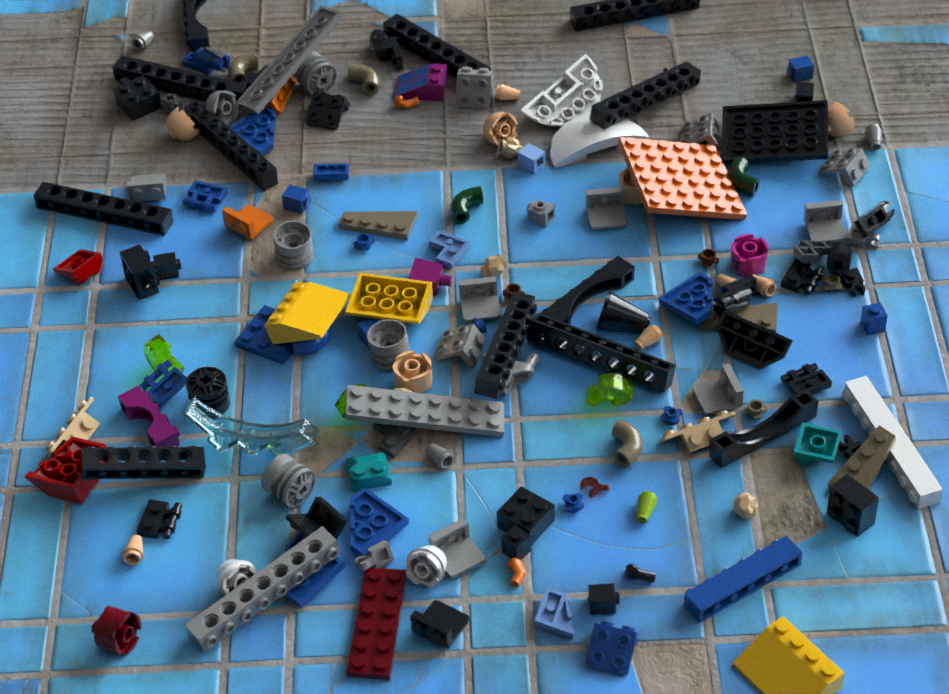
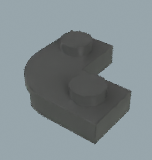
(810, 251)

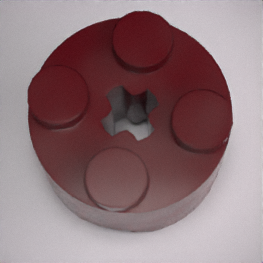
(116, 630)

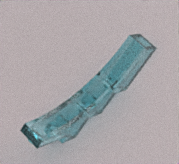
(251, 437)

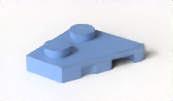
(555, 614)

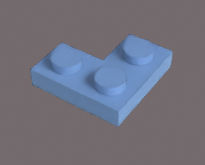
(451, 248)

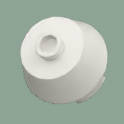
(426, 565)
(233, 573)

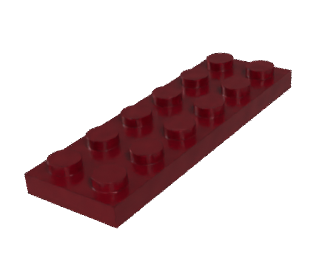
(377, 624)

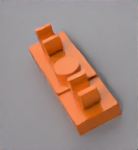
(279, 101)

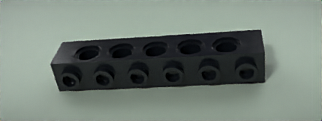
(135, 469)

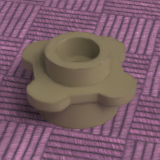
(832, 282)
(755, 409)

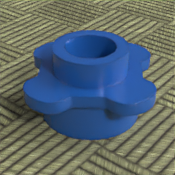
(363, 241)
(480, 325)
(671, 415)
(573, 502)

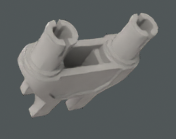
(521, 372)

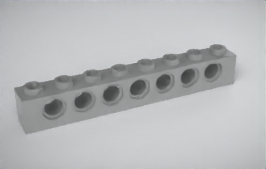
(262, 589)

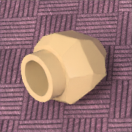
(509, 147)
(493, 266)
(745, 505)

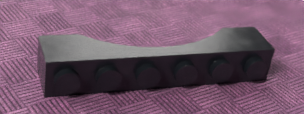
(195, 31)
(612, 276)
(734, 445)

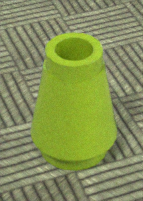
(645, 506)

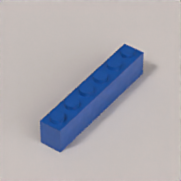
(742, 578)

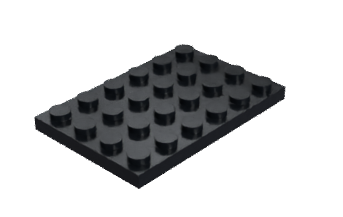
(775, 132)

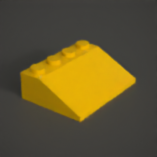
(390, 298)
(305, 313)
(788, 663)

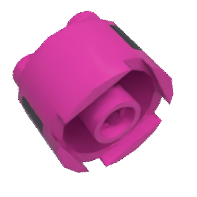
(749, 255)

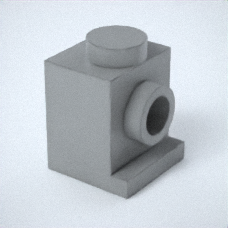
(541, 212)

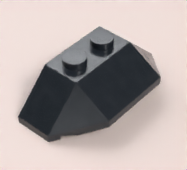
(751, 341)

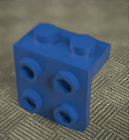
(611, 647)

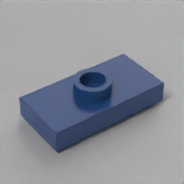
(331, 172)

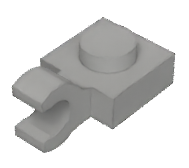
(855, 237)
(378, 556)

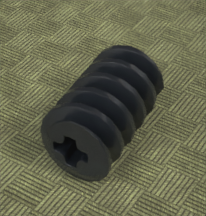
(839, 258)

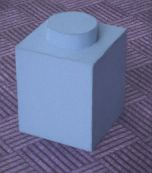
(531, 158)

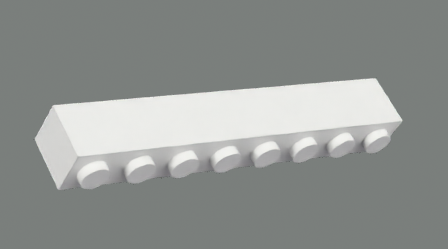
(903, 458)

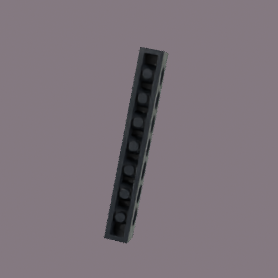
(620, 11)
(429, 46)
(172, 79)
(645, 95)
(232, 146)
(103, 208)
(505, 345)
(609, 349)

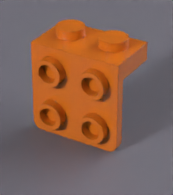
(247, 221)

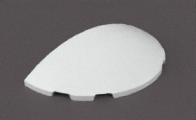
(568, 96)
(583, 137)

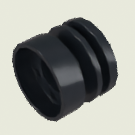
(209, 387)

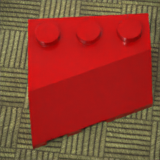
(61, 473)

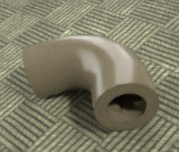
(240, 65)
(365, 75)
(631, 442)

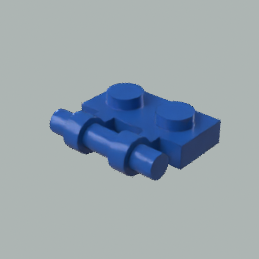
(207, 192)
(167, 387)

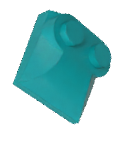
(816, 444)
(368, 471)

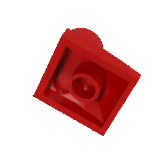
(80, 266)

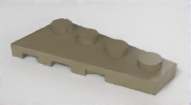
(381, 223)
(761, 314)
(867, 460)

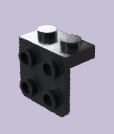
(326, 110)
(319, 515)
(439, 623)

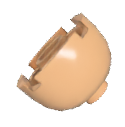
(838, 120)
(180, 126)
(499, 126)

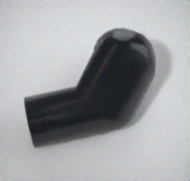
(633, 572)

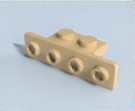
(79, 426)
(698, 435)

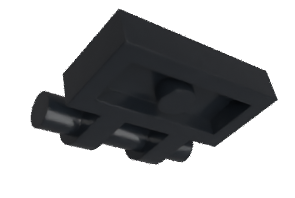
(797, 275)
(811, 379)
(153, 519)

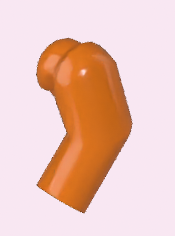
(406, 104)
(519, 571)

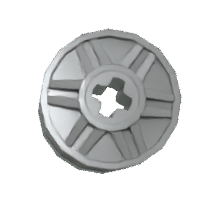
(316, 74)
(293, 245)
(386, 342)
(288, 480)

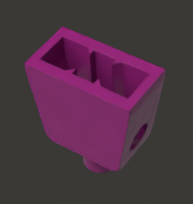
(431, 272)

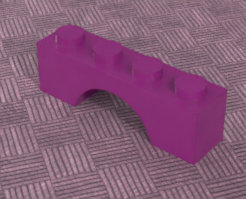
(138, 405)

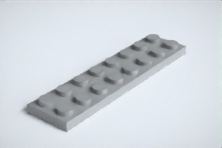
(289, 59)
(424, 411)

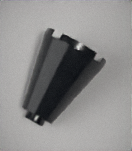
(622, 315)

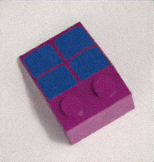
(425, 82)

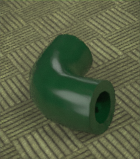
(740, 179)
(462, 201)

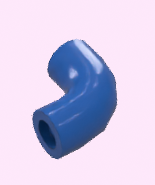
(312, 346)

